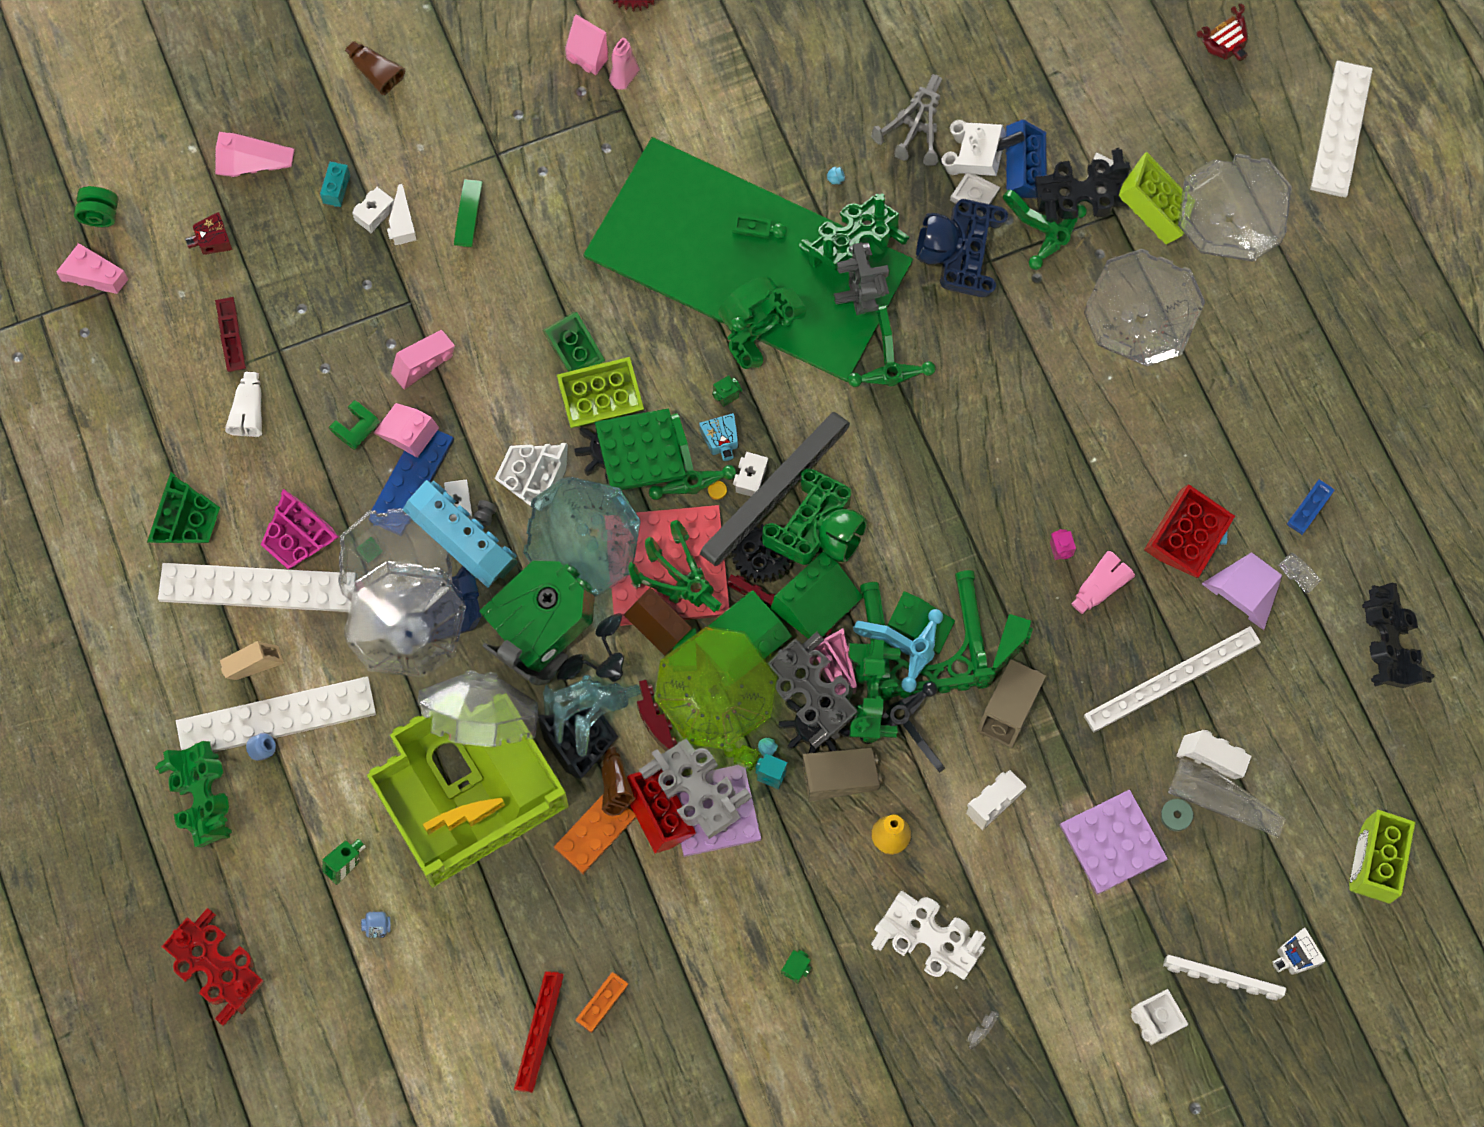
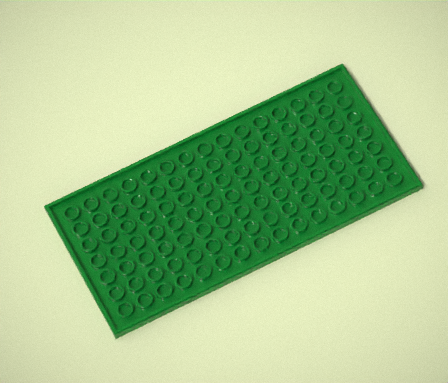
(678, 240)

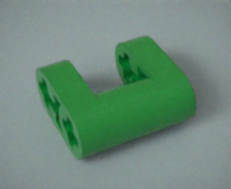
(360, 431)

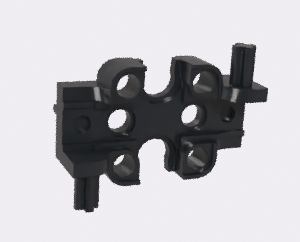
(1112, 178)
(1396, 664)

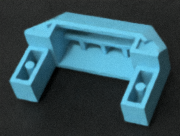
(483, 563)

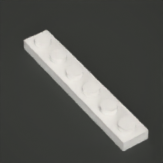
(1231, 979)

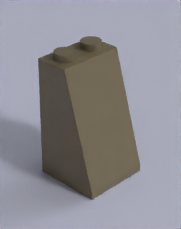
(1011, 703)
(840, 773)

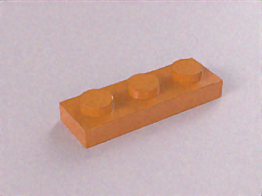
(601, 1002)

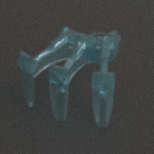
(585, 695)

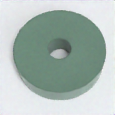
(1180, 807)

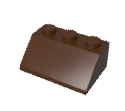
(657, 621)

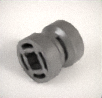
(485, 512)

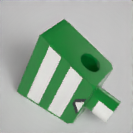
(342, 860)

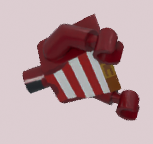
(1228, 37)

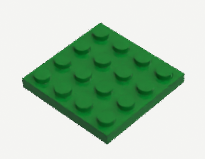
(640, 449)

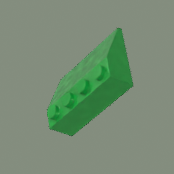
(817, 597)
(757, 621)

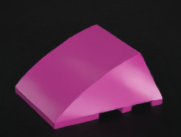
(295, 532)

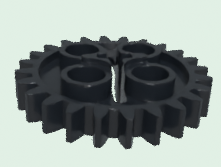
(761, 554)

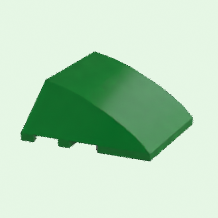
(183, 515)

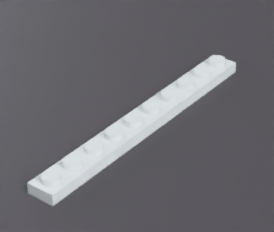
(1172, 679)

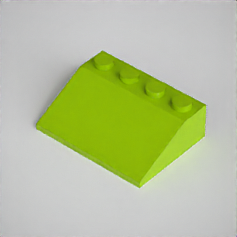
(1154, 198)
(600, 392)

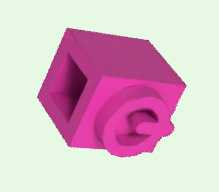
(1062, 544)

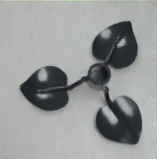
(609, 668)

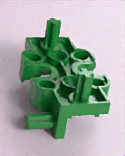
(883, 227)
(869, 671)
(186, 767)

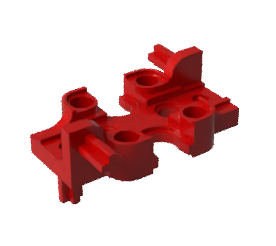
(244, 980)

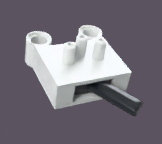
(980, 148)

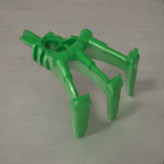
(685, 583)

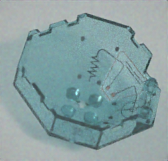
(563, 526)

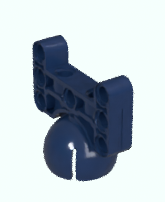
(948, 244)

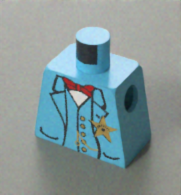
(720, 435)

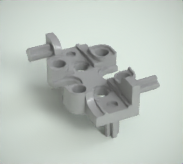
(673, 763)

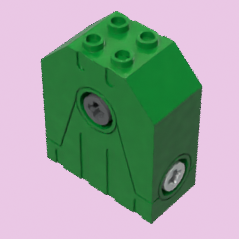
(542, 611)

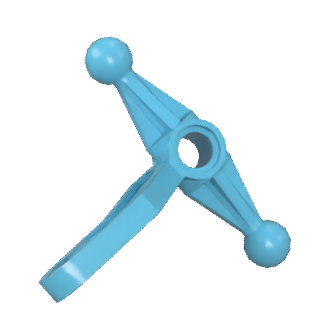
(924, 641)

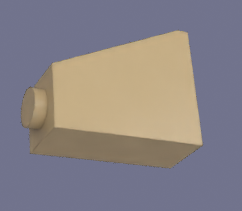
(251, 660)

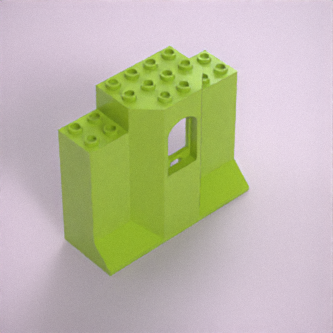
(417, 792)

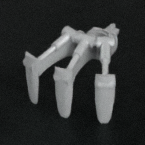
(901, 153)

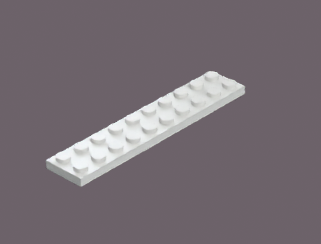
(251, 587)
(279, 715)

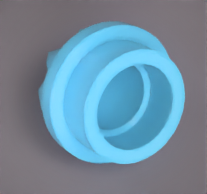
(835, 175)
(767, 746)

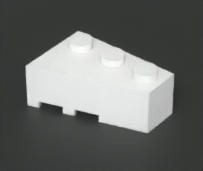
(995, 799)

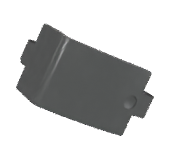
(510, 654)

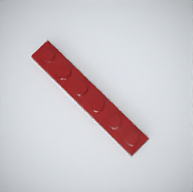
(538, 1032)

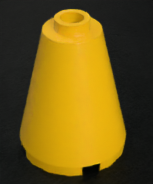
(891, 834)

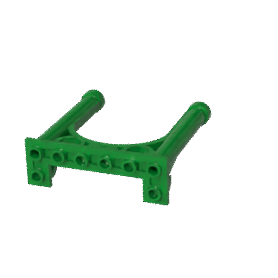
(982, 676)

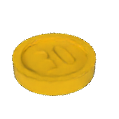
(717, 490)

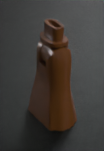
(376, 68)
(617, 790)

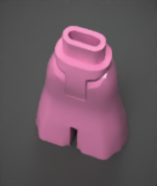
(624, 65)
(1102, 582)

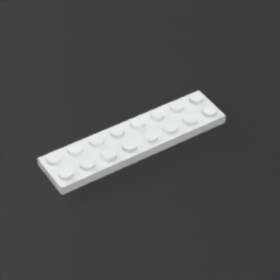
(1341, 129)

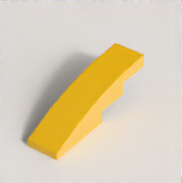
(471, 812)

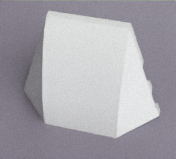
(532, 469)

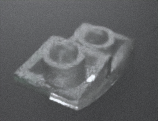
(1297, 569)
(977, 1036)

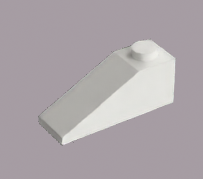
(400, 221)

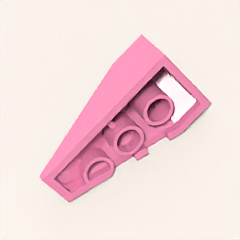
(243, 154)

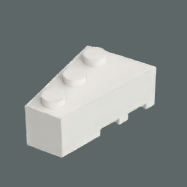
(1215, 753)

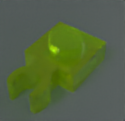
(744, 756)

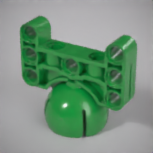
(827, 526)

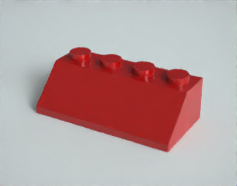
(657, 813)

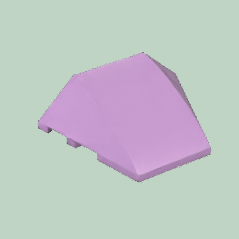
(1249, 586)

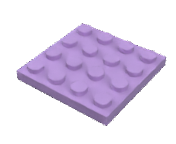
(740, 832)
(1113, 842)

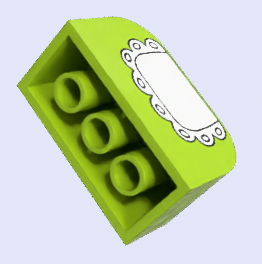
(1382, 856)

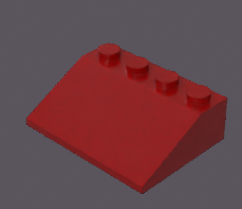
(1189, 532)

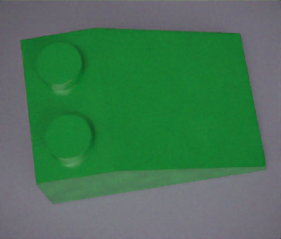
(573, 343)
(912, 617)
(1015, 635)

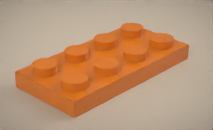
(592, 836)

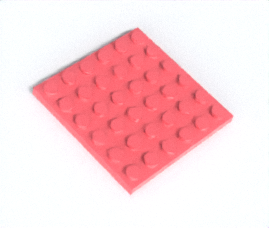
(701, 526)

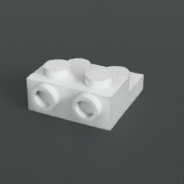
(1158, 1017)

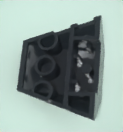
(600, 739)

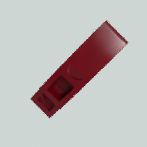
(657, 725)

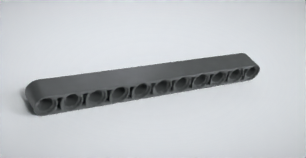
(774, 489)

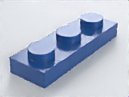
(1310, 507)

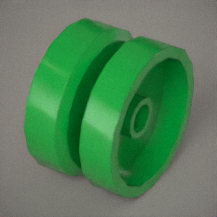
(96, 206)

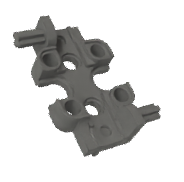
(864, 281)
(840, 710)

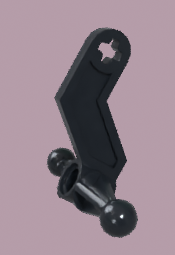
(909, 705)

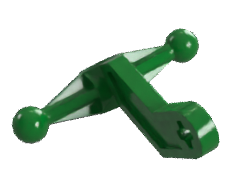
(1038, 221)
(902, 371)
(703, 478)

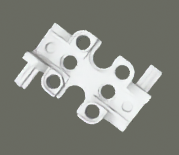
(898, 925)

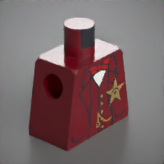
(210, 235)

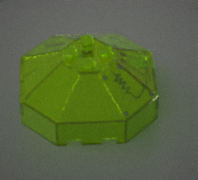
(738, 671)

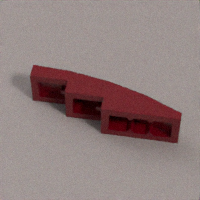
(230, 334)

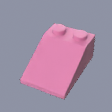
(586, 45)
(407, 429)

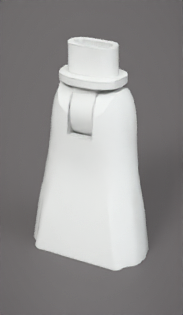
(245, 414)

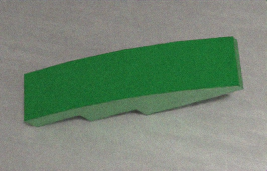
(468, 213)

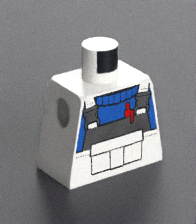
(1298, 954)

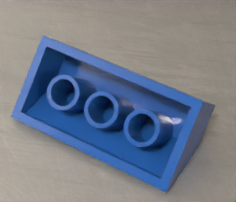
(1025, 159)

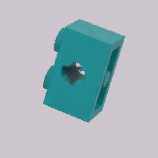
(335, 184)
(771, 770)

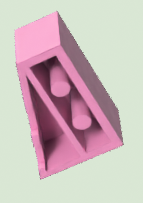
(91, 270)
(421, 358)
(837, 652)

